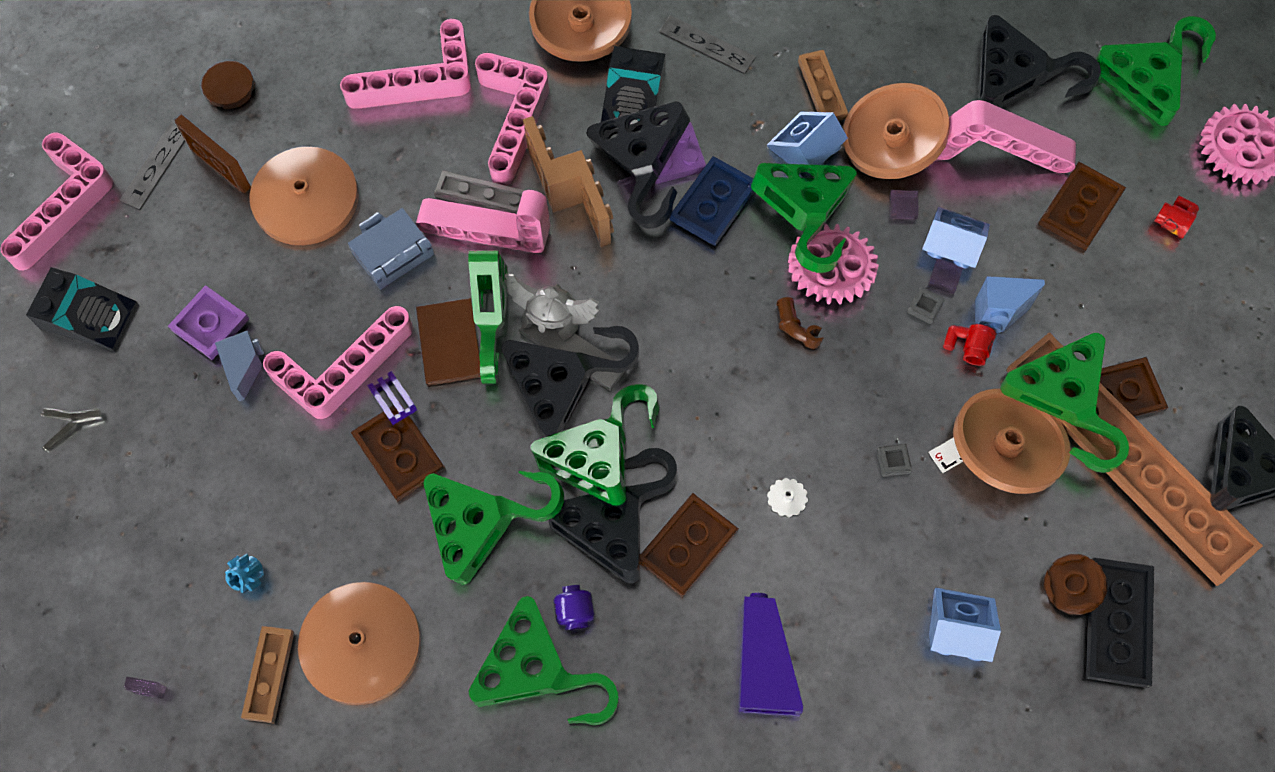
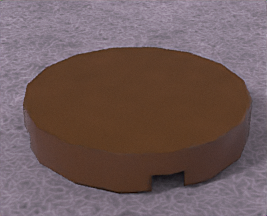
(228, 84)
(1075, 584)

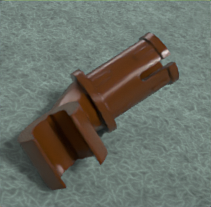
(792, 325)

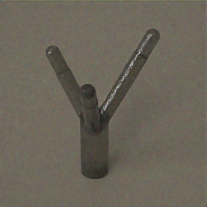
(76, 417)

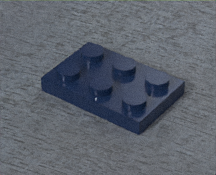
(713, 201)

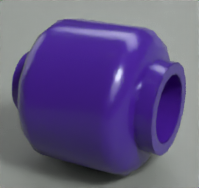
(574, 608)

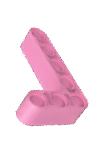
(415, 78)
(526, 92)
(1010, 133)
(63, 208)
(518, 231)
(343, 367)

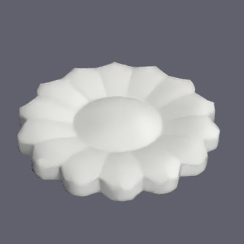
(787, 497)

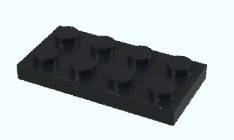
(1122, 626)

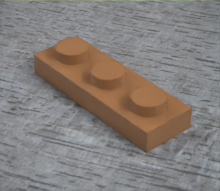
(822, 84)
(267, 674)

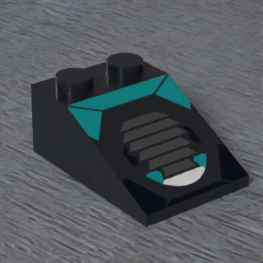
(632, 83)
(81, 309)

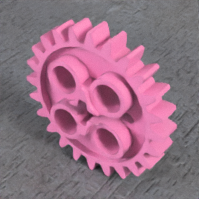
(1241, 143)
(841, 280)

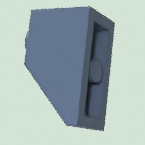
(240, 362)

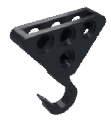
(1018, 64)
(657, 141)
(579, 366)
(1248, 464)
(617, 535)

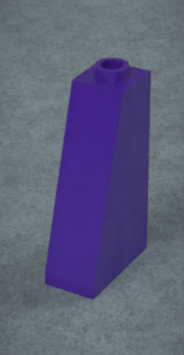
(766, 667)

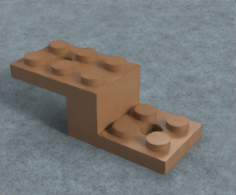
(569, 181)

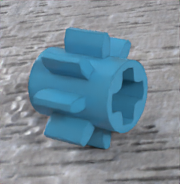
(244, 573)

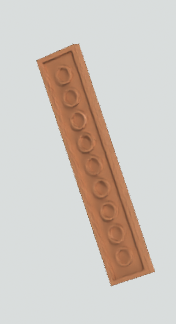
(1160, 484)

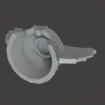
(550, 307)

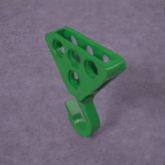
(1154, 68)
(805, 203)
(487, 272)
(1083, 380)
(595, 449)
(479, 538)
(553, 678)

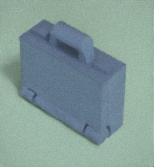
(390, 247)

